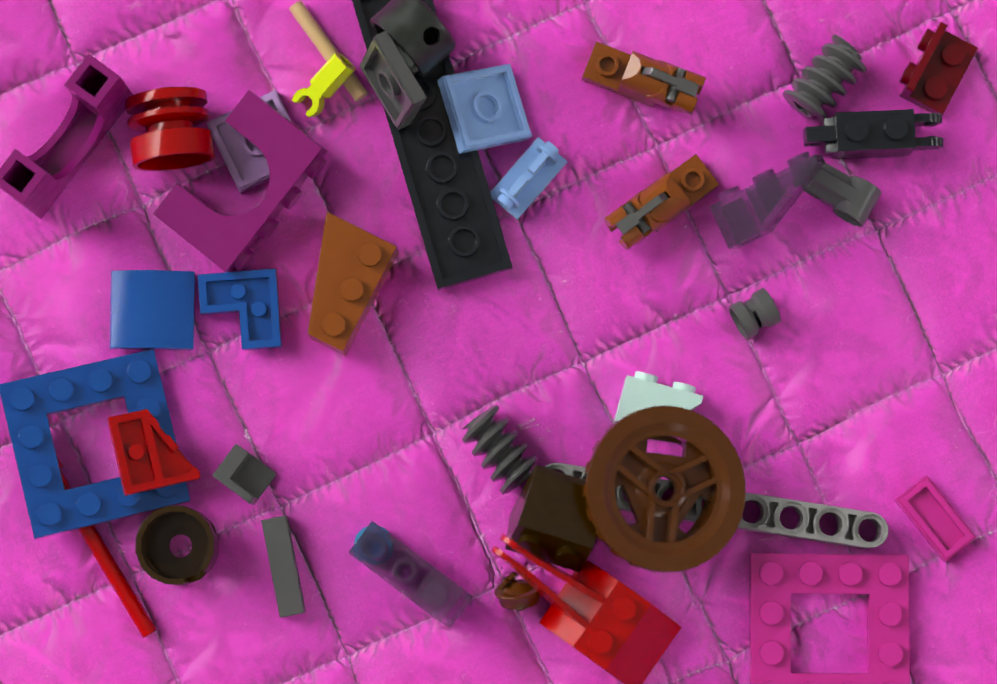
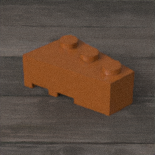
(347, 282)

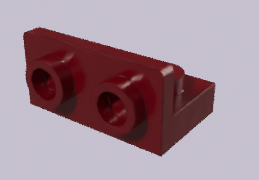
(938, 70)

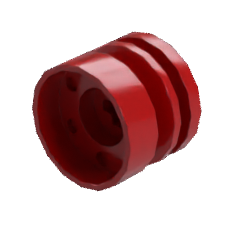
(169, 124)

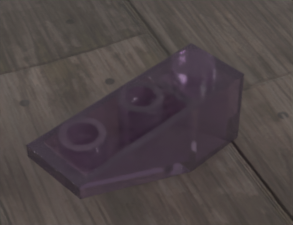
(760, 207)
(411, 574)

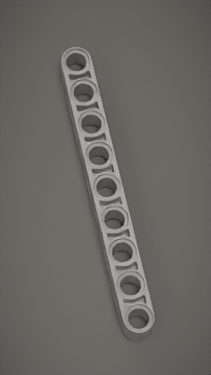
(770, 511)

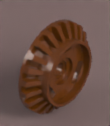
(705, 470)

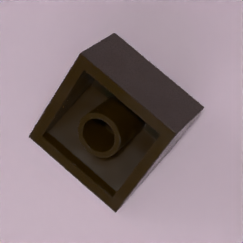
(553, 519)

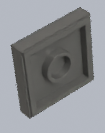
(392, 80)

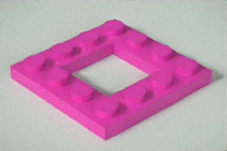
(877, 575)

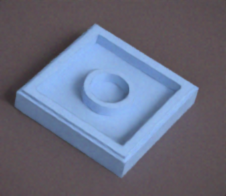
(484, 108)

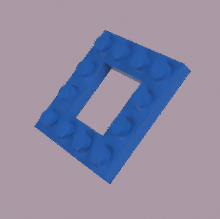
(26, 412)

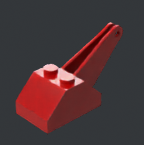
(600, 617)

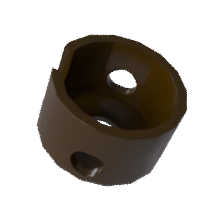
(154, 545)

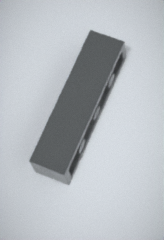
(283, 566)

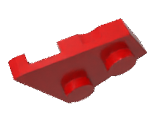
(147, 455)

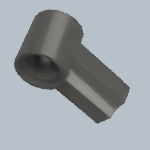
(848, 196)

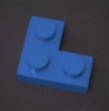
(253, 296)

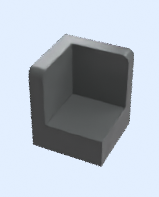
(244, 474)

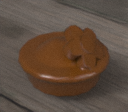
(516, 593)

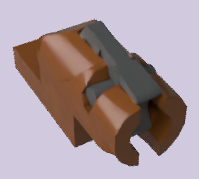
(643, 78)
(661, 202)

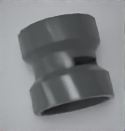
(754, 314)

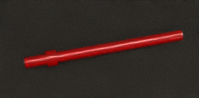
(114, 574)

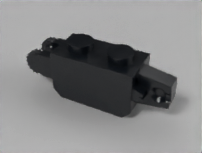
(873, 134)

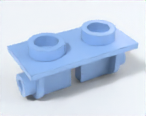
(528, 177)

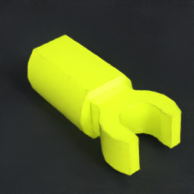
(325, 83)

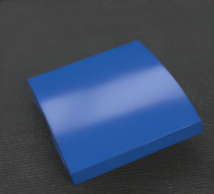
(152, 310)

